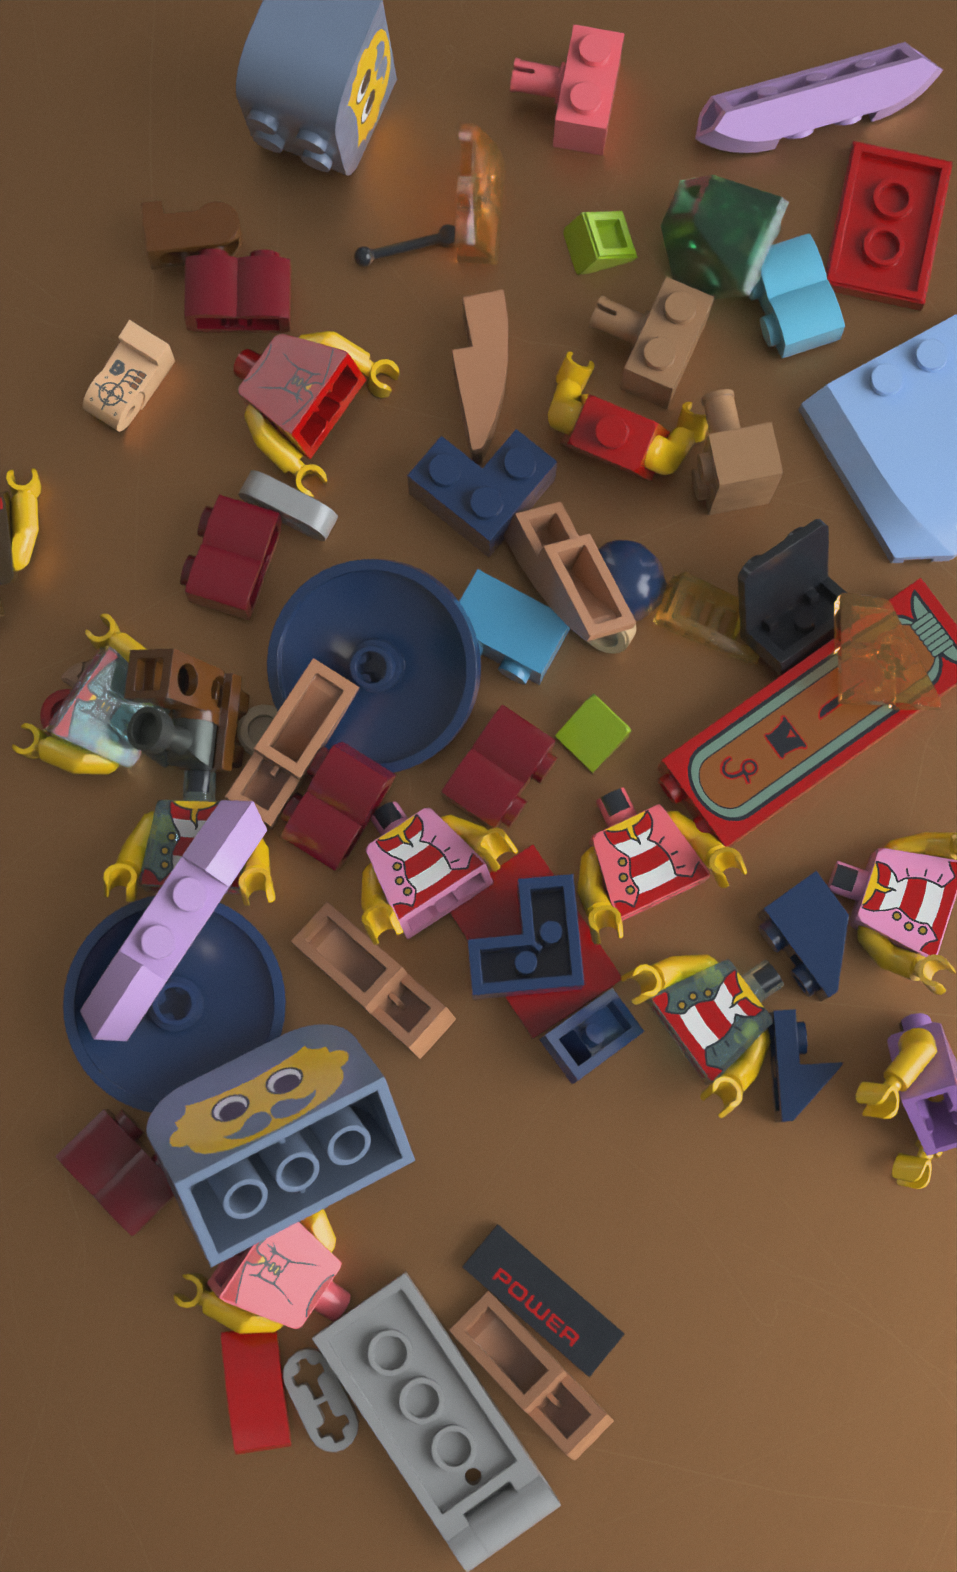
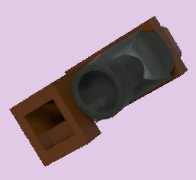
(203, 705)

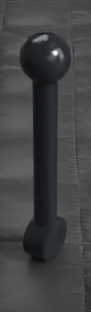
(446, 237)

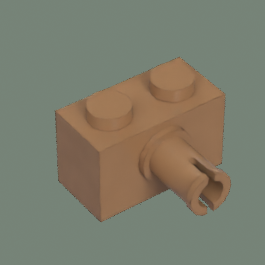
(659, 338)
(737, 463)

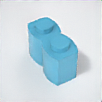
(797, 298)

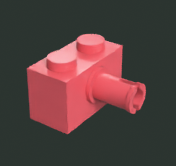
(580, 87)

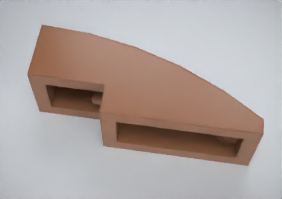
(482, 369)
(568, 572)
(293, 741)
(373, 980)
(531, 1376)

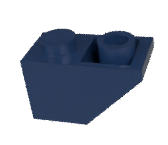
(811, 932)

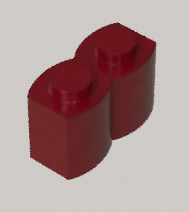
(237, 292)
(232, 556)
(499, 769)
(336, 805)
(118, 1169)

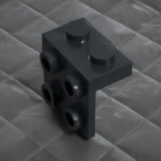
(789, 598)

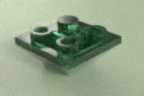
(720, 234)

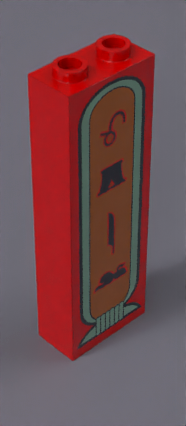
(797, 732)

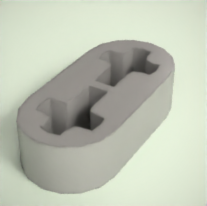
(295, 507)
(308, 1405)

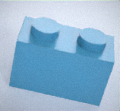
(513, 628)

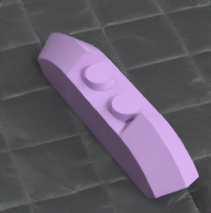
(833, 93)
(173, 920)

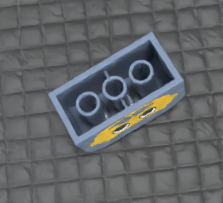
(315, 78)
(276, 1137)

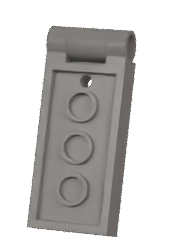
(436, 1421)

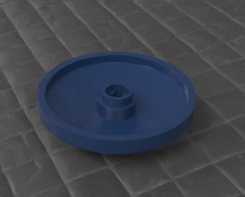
(393, 638)
(209, 1012)

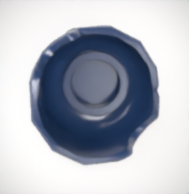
(636, 574)

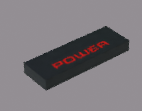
(543, 1300)

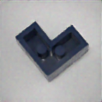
(484, 499)
(546, 952)

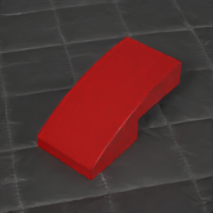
(255, 1391)

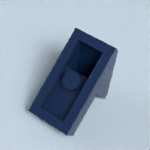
(591, 1035)
(793, 1083)

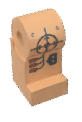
(128, 377)

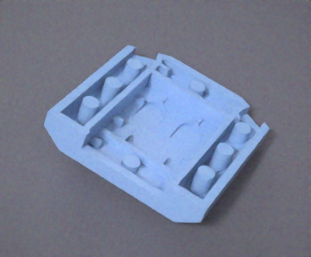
(896, 443)

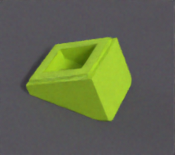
(599, 241)
(593, 733)

